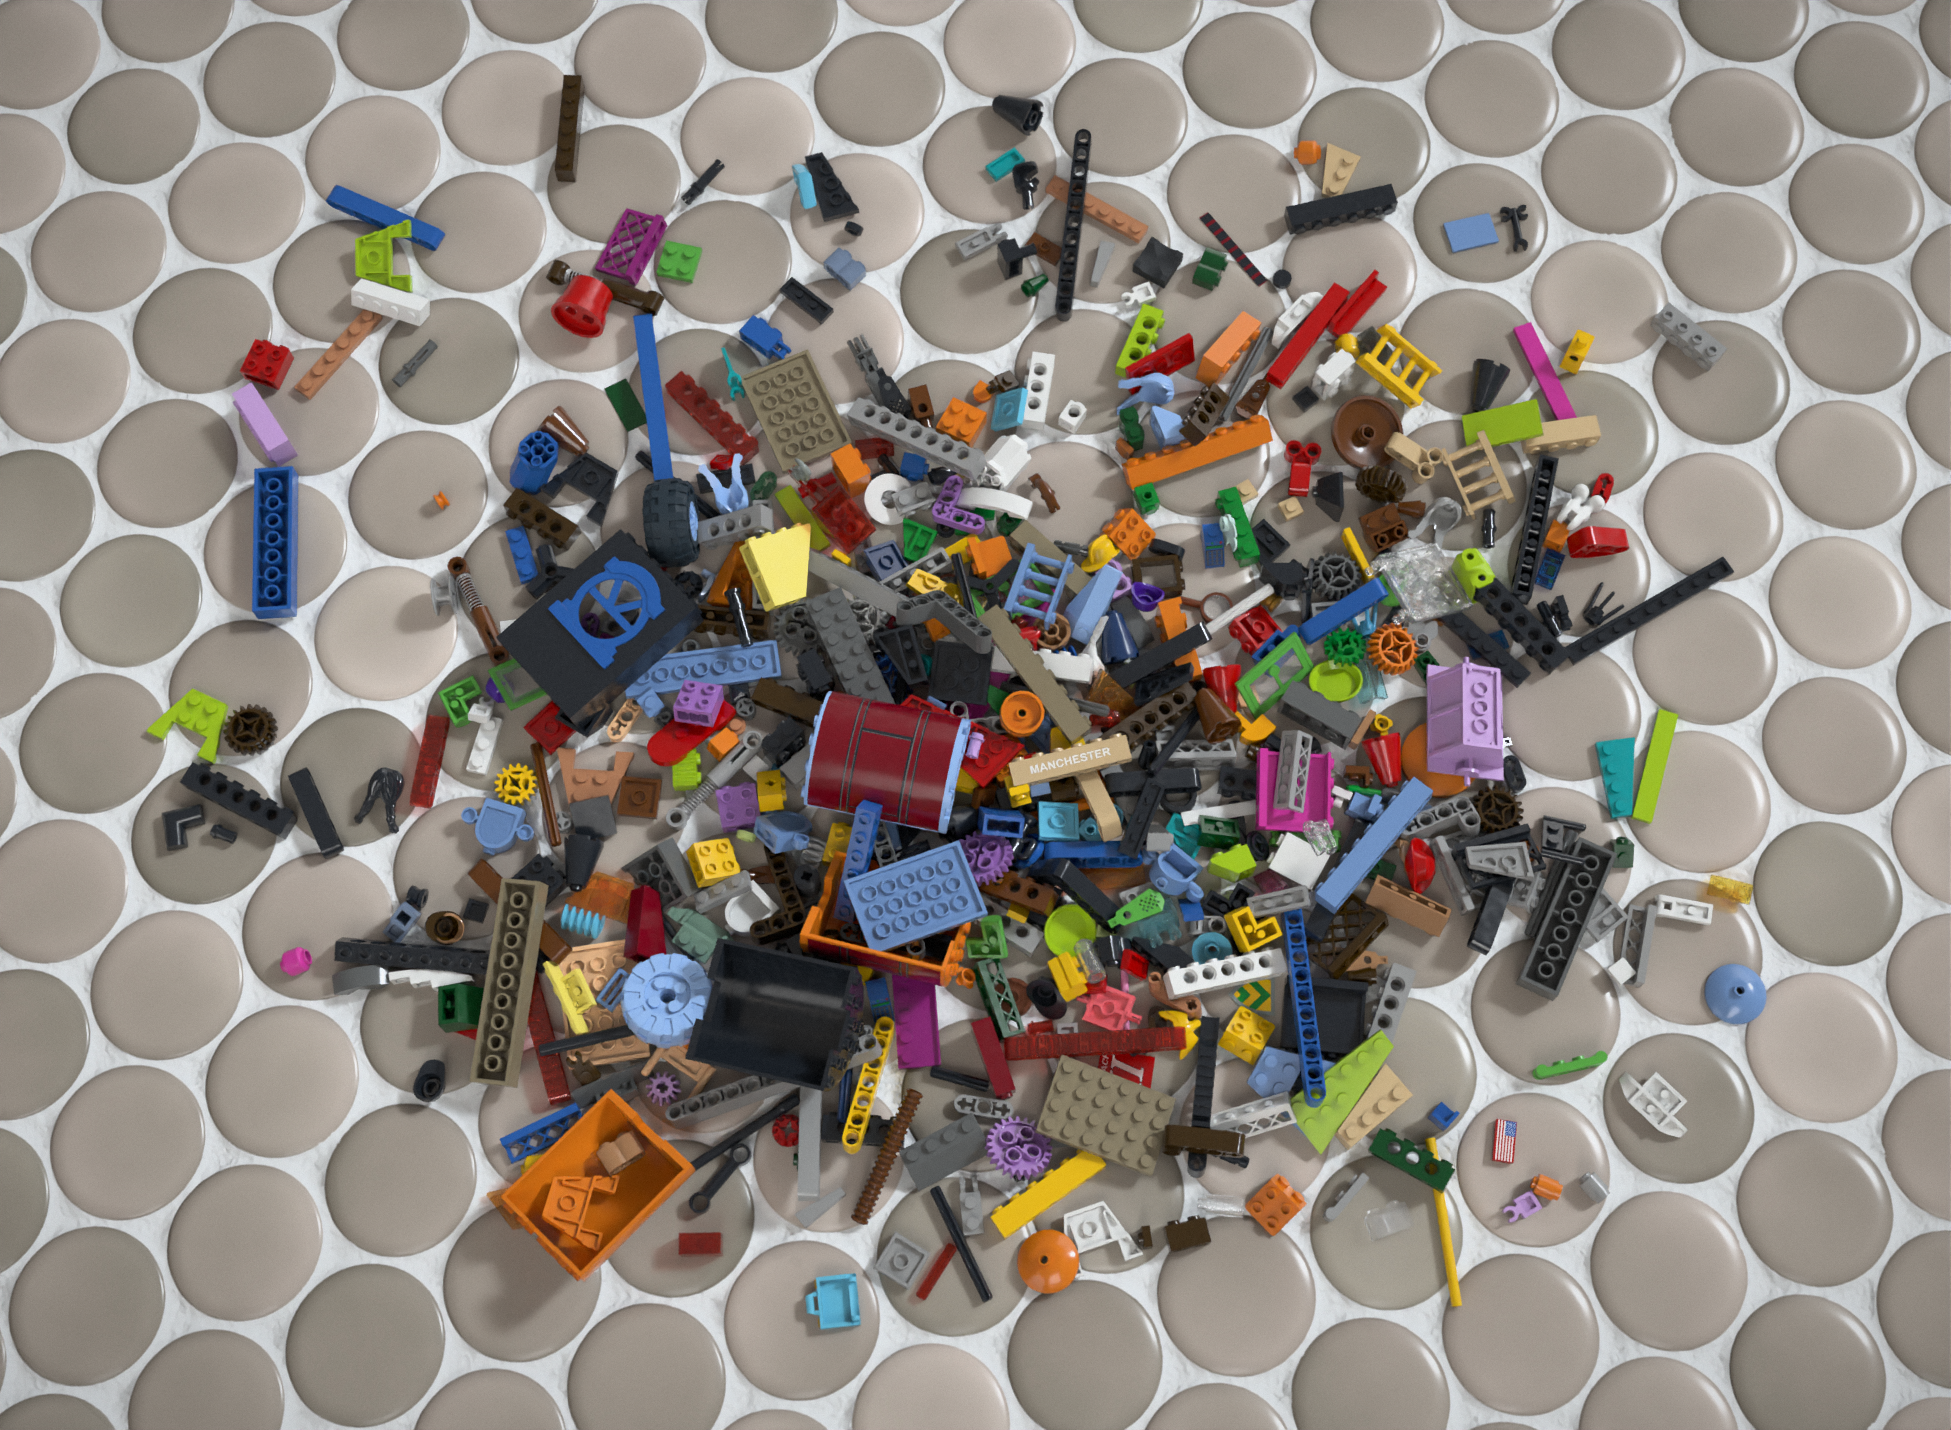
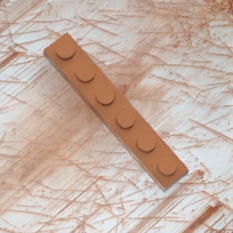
(1100, 211)
(338, 353)

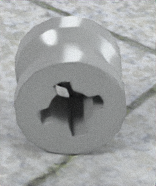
(562, 818)

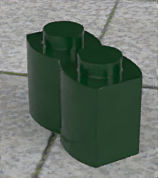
(1209, 269)
(1130, 427)

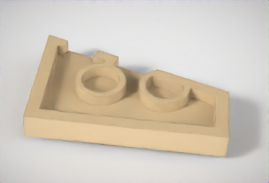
(1338, 170)

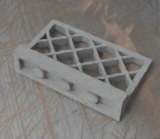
(1452, 875)

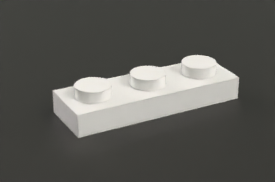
(484, 746)

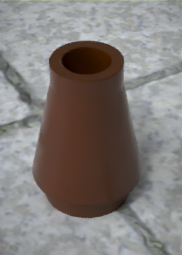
(1412, 508)

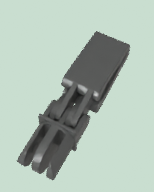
(865, 360)

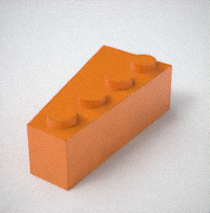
(1228, 349)

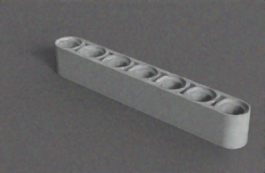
(854, 581)
(809, 1144)

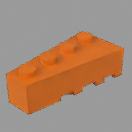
(1171, 624)

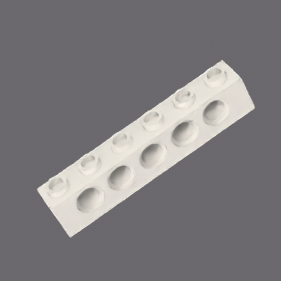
(1178, 988)

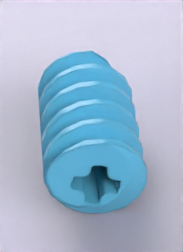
(582, 922)

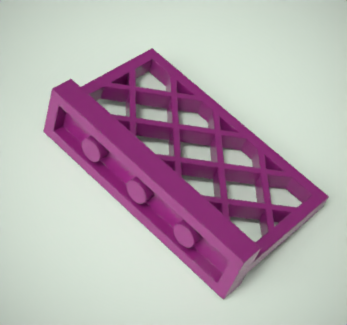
(645, 247)

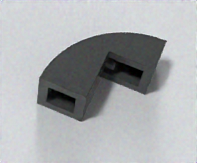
(1135, 622)
(360, 978)

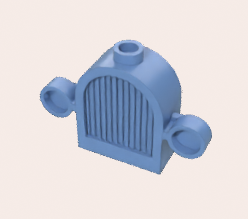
(498, 826)
(783, 830)
(1174, 872)

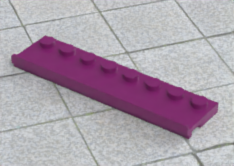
(916, 1023)

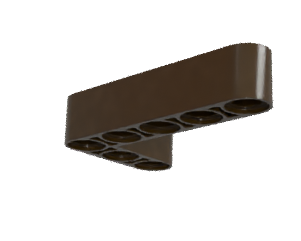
(786, 894)

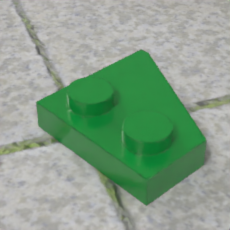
(917, 540)

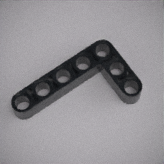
(1078, 887)

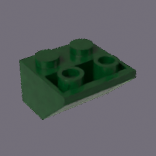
(459, 1007)

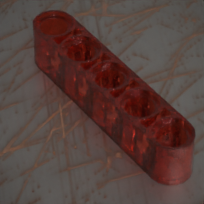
(429, 761)

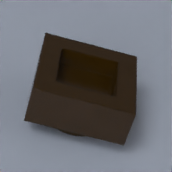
(1144, 1237)

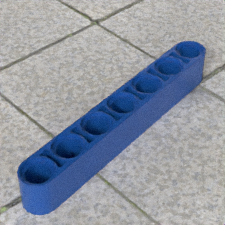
(383, 216)

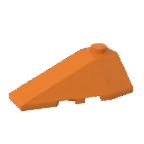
(732, 575)

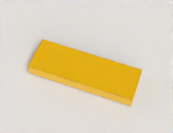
(1356, 553)

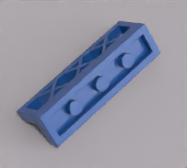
(536, 1129)

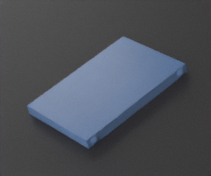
(1470, 232)

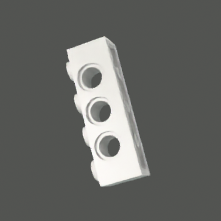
(1038, 363)

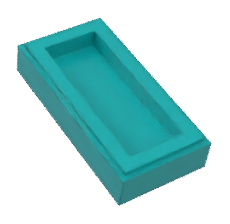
(1004, 164)

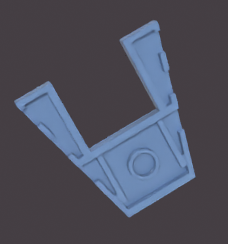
(1277, 1072)

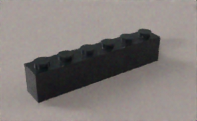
(1340, 209)

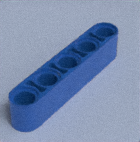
(1343, 611)
(1091, 854)

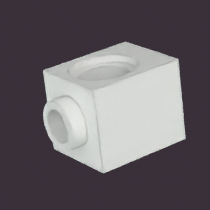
(1072, 423)

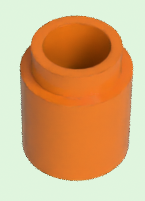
(1546, 1187)

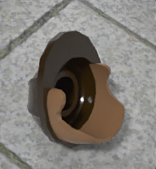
(444, 927)

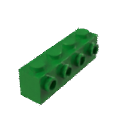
(1229, 502)

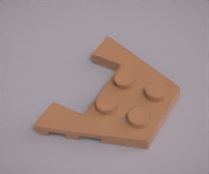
(588, 783)

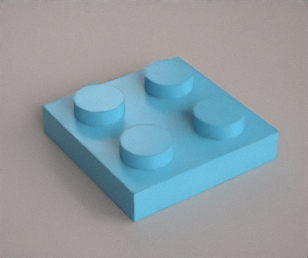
(1009, 409)
(1058, 821)

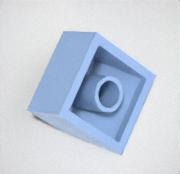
(1165, 426)

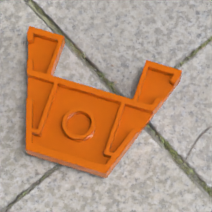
(568, 1206)

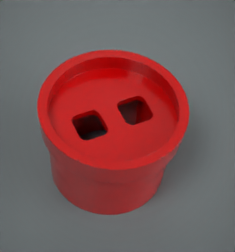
(583, 307)

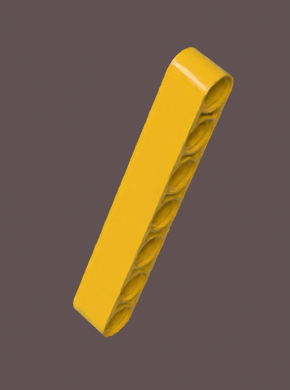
(867, 1093)

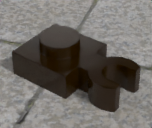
(585, 1071)

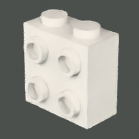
(1333, 374)

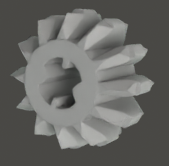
(814, 852)

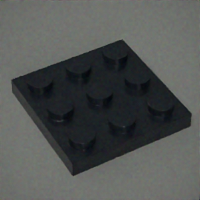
(960, 673)

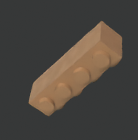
(1408, 906)

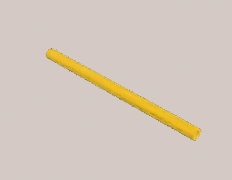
(1445, 1234)

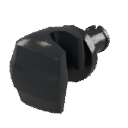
(1025, 183)

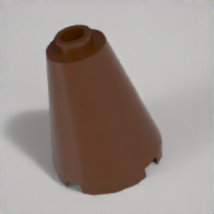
(565, 432)
(1215, 717)

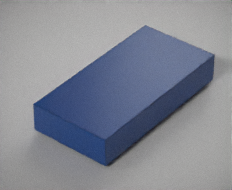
(1190, 911)

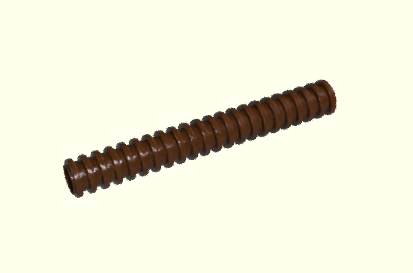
(886, 1158)

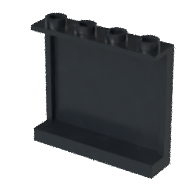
(1338, 1016)

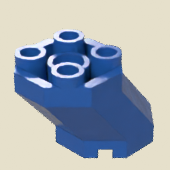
(534, 462)

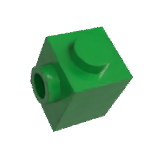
(1146, 499)

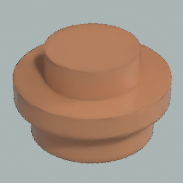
(737, 725)

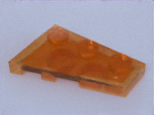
(1110, 693)

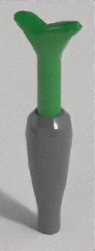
(1385, 793)

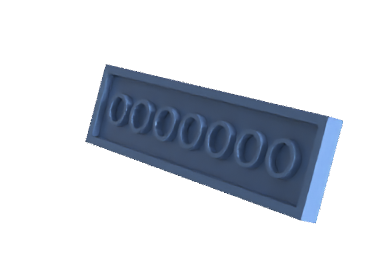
(713, 666)

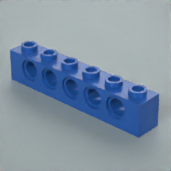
(858, 854)

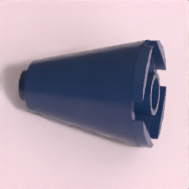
(1117, 640)

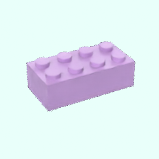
(263, 425)

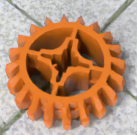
(1393, 637)

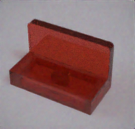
(874, 447)

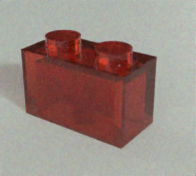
(701, 1244)

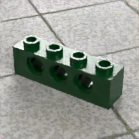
(1380, 1149)

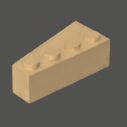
(1376, 1104)

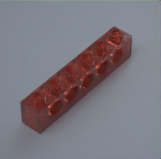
(679, 385)

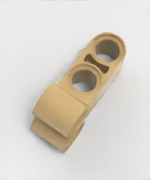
(1413, 456)

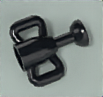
(1018, 843)

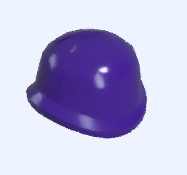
(1146, 596)

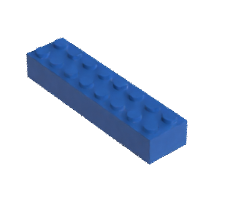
(275, 543)

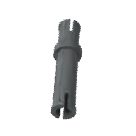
(400, 379)

